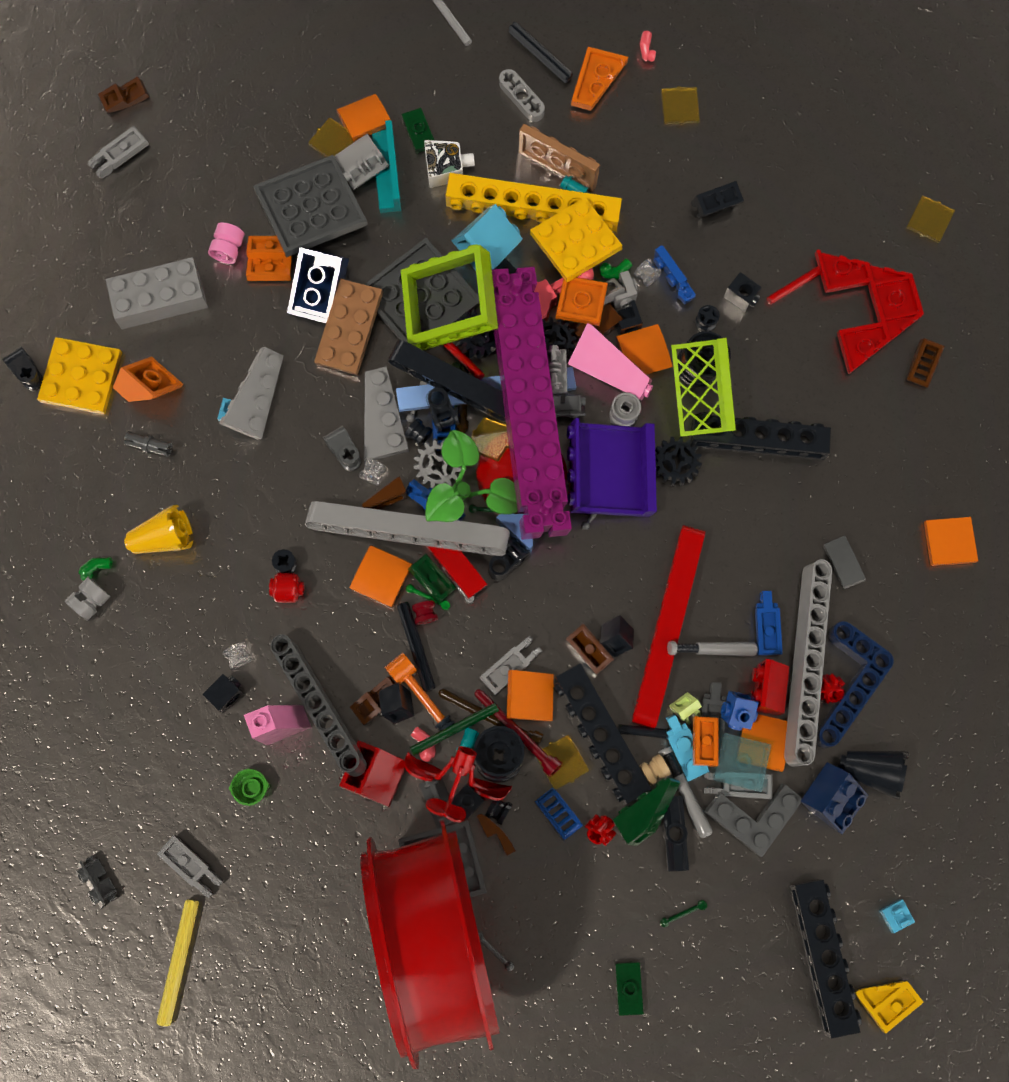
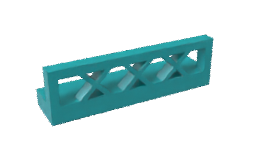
(388, 178)

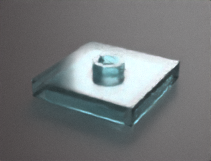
(742, 762)

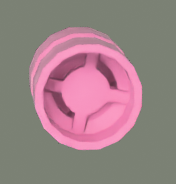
(226, 243)

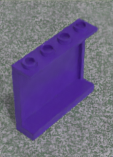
(612, 469)

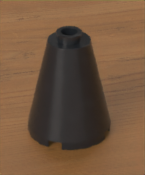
(877, 769)

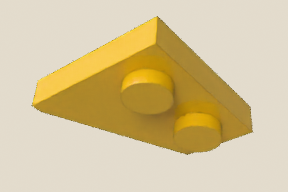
(889, 1003)

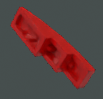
(459, 570)

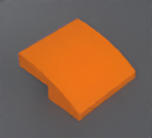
(363, 117)
(267, 260)
(646, 349)
(380, 575)
(772, 732)

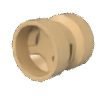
(655, 769)

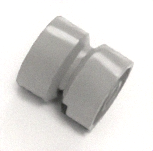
(625, 410)
(87, 598)

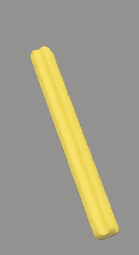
(177, 963)

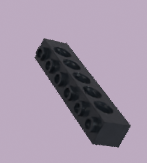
(794, 447)
(578, 678)
(849, 1020)

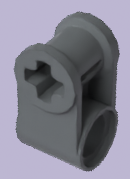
(342, 446)

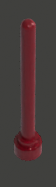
(549, 763)

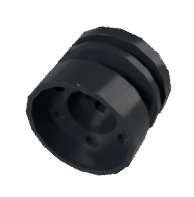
(706, 353)
(499, 740)

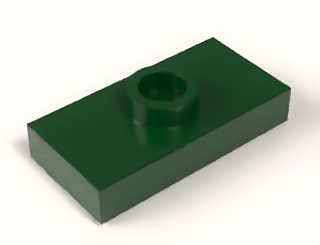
(417, 129)
(432, 578)
(629, 988)

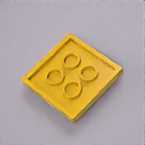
(576, 239)
(79, 375)

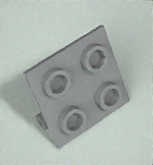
(360, 161)
(558, 369)

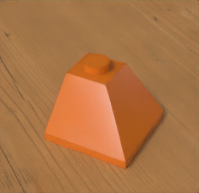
(145, 380)

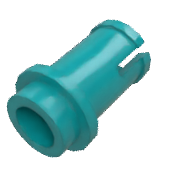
(572, 185)
(469, 738)

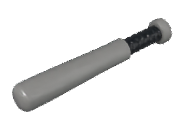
(714, 648)
(692, 805)

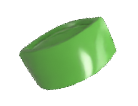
(249, 787)

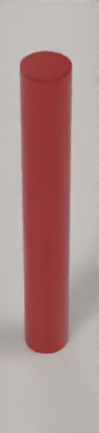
(793, 285)
(464, 360)

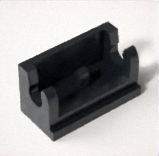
(717, 199)

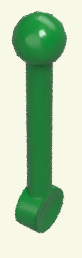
(445, 605)

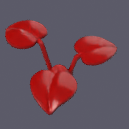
(461, 764)

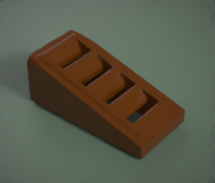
(931, 346)
(387, 496)

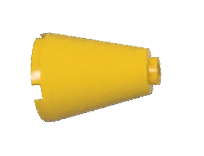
(161, 533)

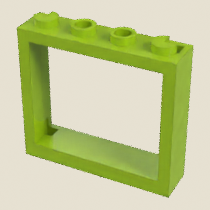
(458, 330)

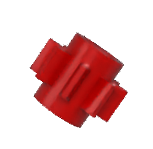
(832, 688)
(600, 829)

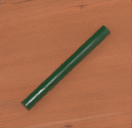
(454, 729)

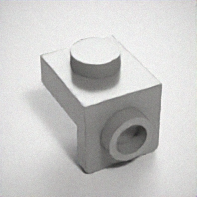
(630, 286)

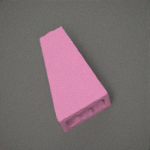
(607, 363)
(276, 722)

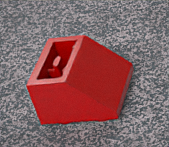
(770, 686)
(380, 777)

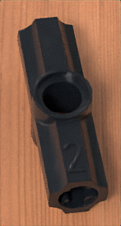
(676, 850)

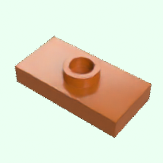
(705, 741)

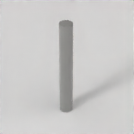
(453, 22)

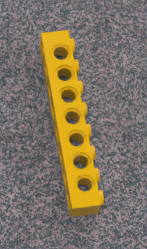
(524, 194)

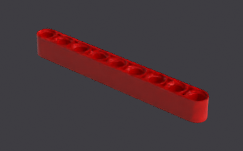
(668, 626)

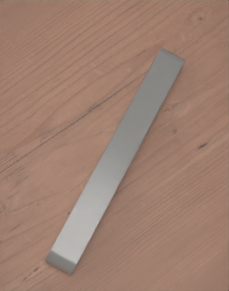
(407, 528)
(801, 670)

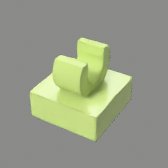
(686, 706)

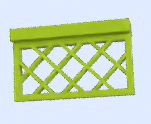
(724, 386)

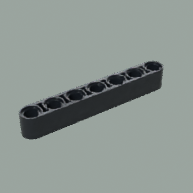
(451, 379)

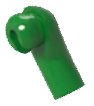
(610, 272)
(92, 565)

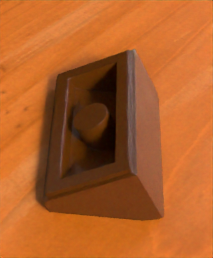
(590, 649)

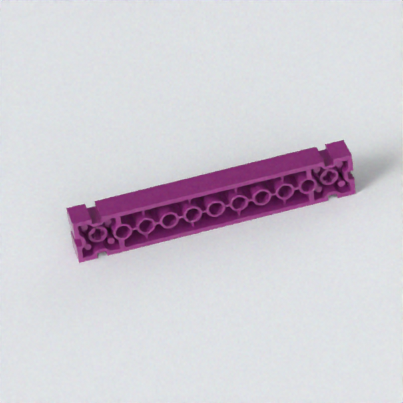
(529, 406)

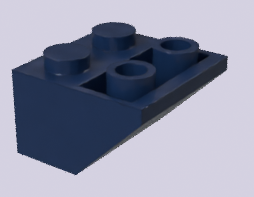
(835, 797)

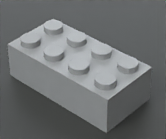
(156, 293)

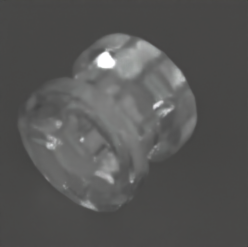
(647, 272)
(372, 471)
(237, 656)

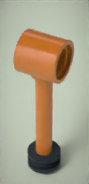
(401, 671)

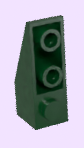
(644, 817)

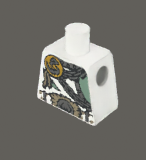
(443, 159)

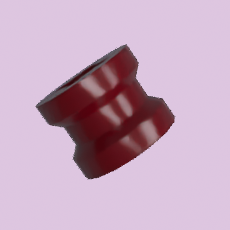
(424, 612)

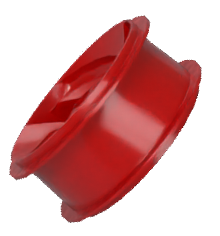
(427, 945)

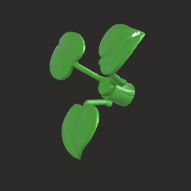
(447, 503)

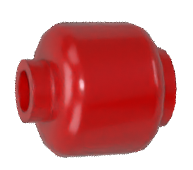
(286, 588)

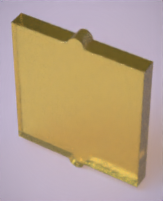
(680, 105)
(330, 138)
(930, 219)
(491, 438)
(572, 766)

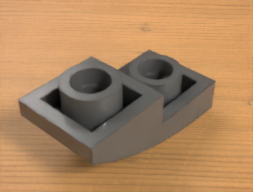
(844, 562)

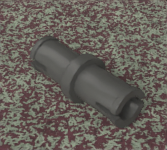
(148, 444)

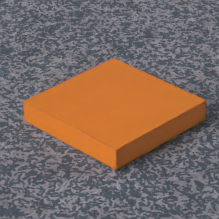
(582, 301)
(950, 541)
(530, 696)

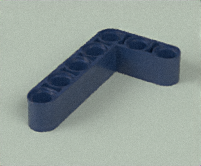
(856, 686)

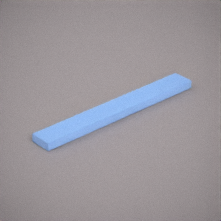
(415, 396)

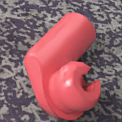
(647, 55)
(420, 735)

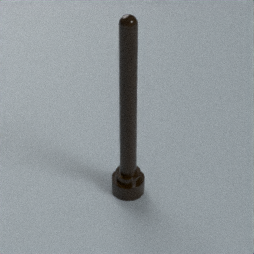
(472, 708)

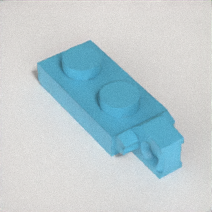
(682, 745)

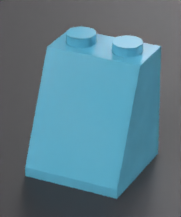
(492, 232)

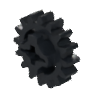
(554, 333)
(480, 344)
(686, 462)

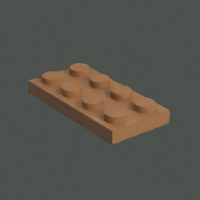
(558, 157)
(348, 326)

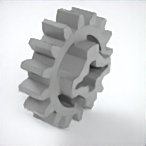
(428, 469)

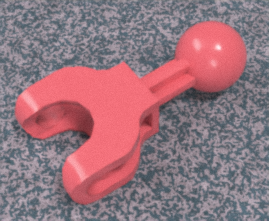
(549, 293)

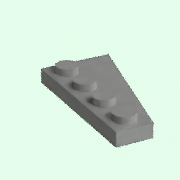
(252, 403)
(382, 421)

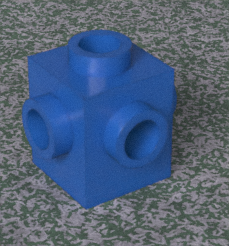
(739, 710)

